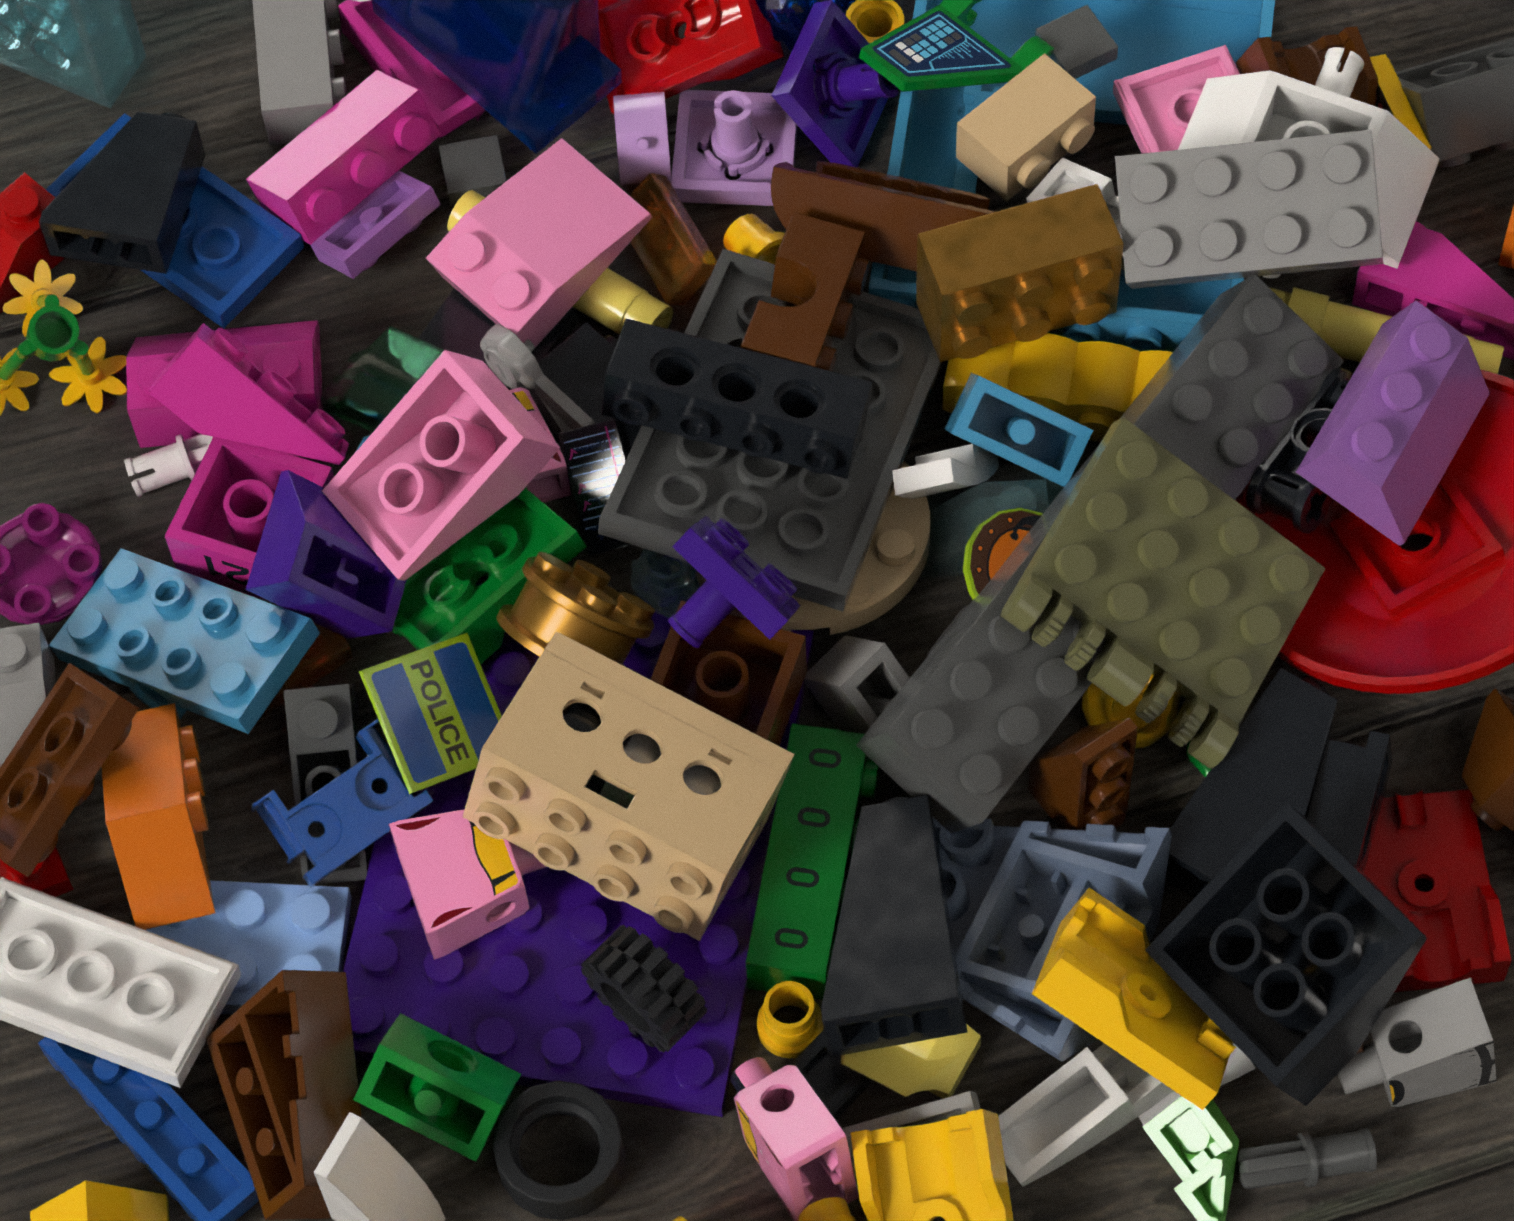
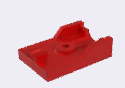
(719, 44)
(1461, 916)

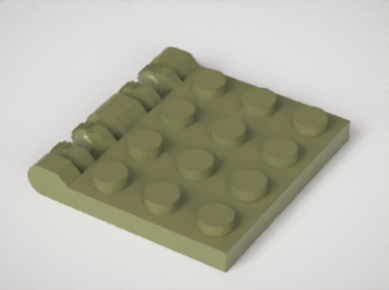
(1173, 585)

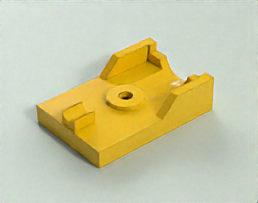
(1127, 1001)
(934, 1170)

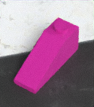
(1444, 283)

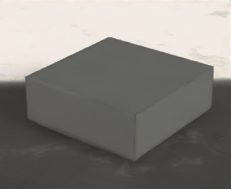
(1079, 42)
(472, 166)

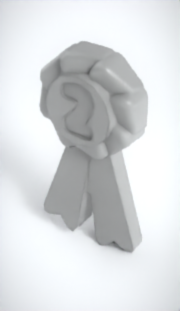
(518, 367)

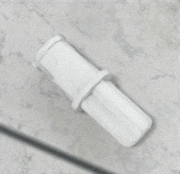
(169, 462)

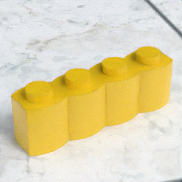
(1076, 379)

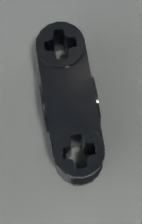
(1276, 484)

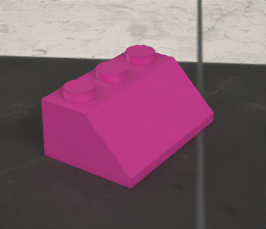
(284, 347)

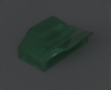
(378, 378)

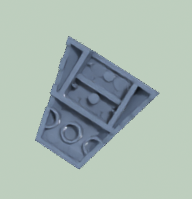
(1012, 892)

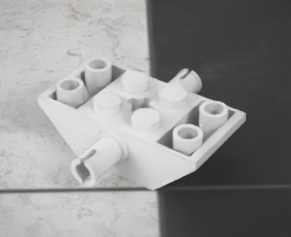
(1281, 107)

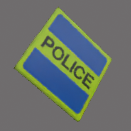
(433, 710)

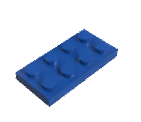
(224, 247)

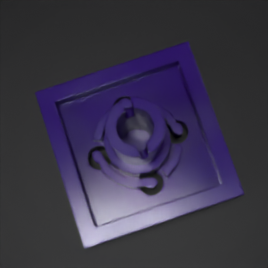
(843, 86)
(730, 583)

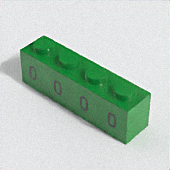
(809, 858)

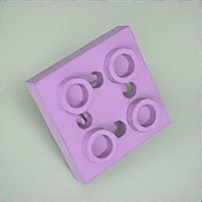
(735, 130)

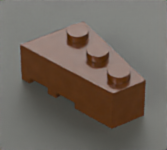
(289, 1084)

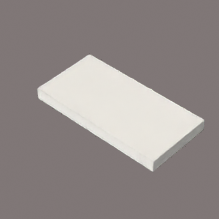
(107, 984)

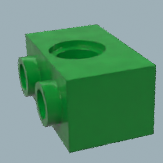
(437, 1087)

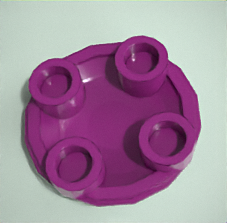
(45, 565)

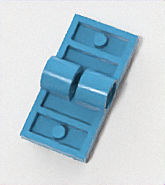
(184, 641)

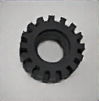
(644, 988)

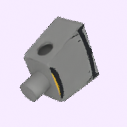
(1426, 1048)

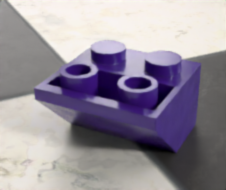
(321, 565)

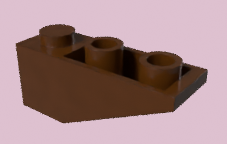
(1087, 776)

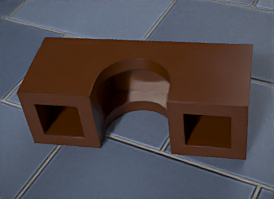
(817, 272)

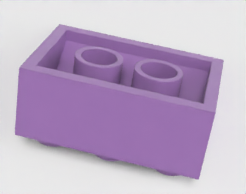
(1398, 422)

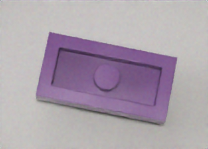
(376, 224)

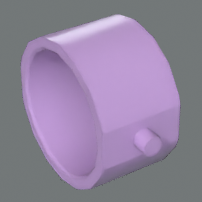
(641, 136)

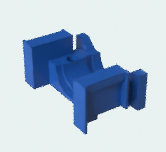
(345, 809)

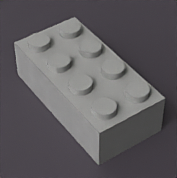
(1249, 209)

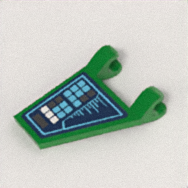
(945, 52)

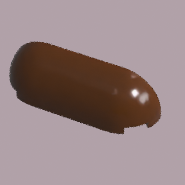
(880, 204)

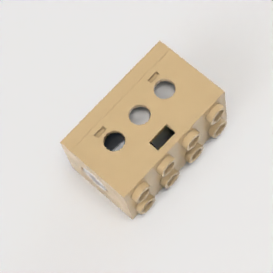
(626, 785)

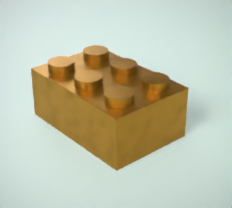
(1018, 273)

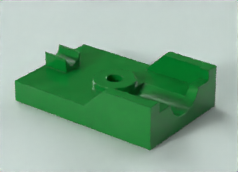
(443, 596)

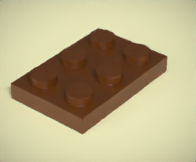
(57, 764)

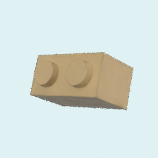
(1026, 128)

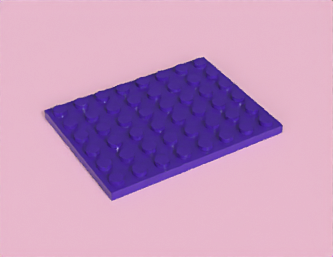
(523, 986)

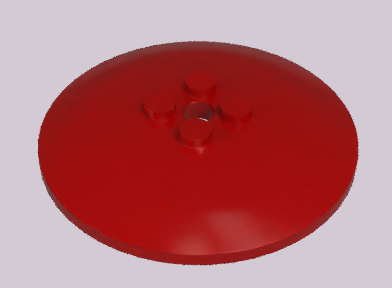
(1421, 616)

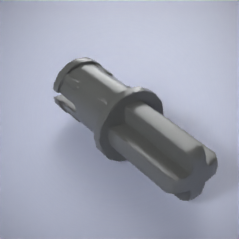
(1306, 1159)

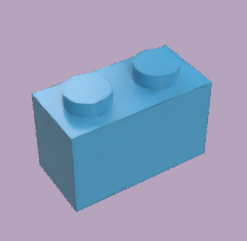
(1018, 430)

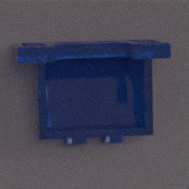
(519, 59)

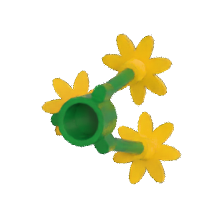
(52, 336)

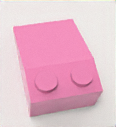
(539, 241)
(439, 464)

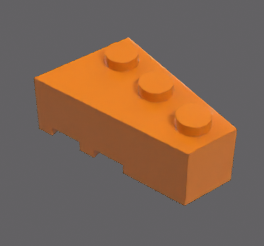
(159, 819)

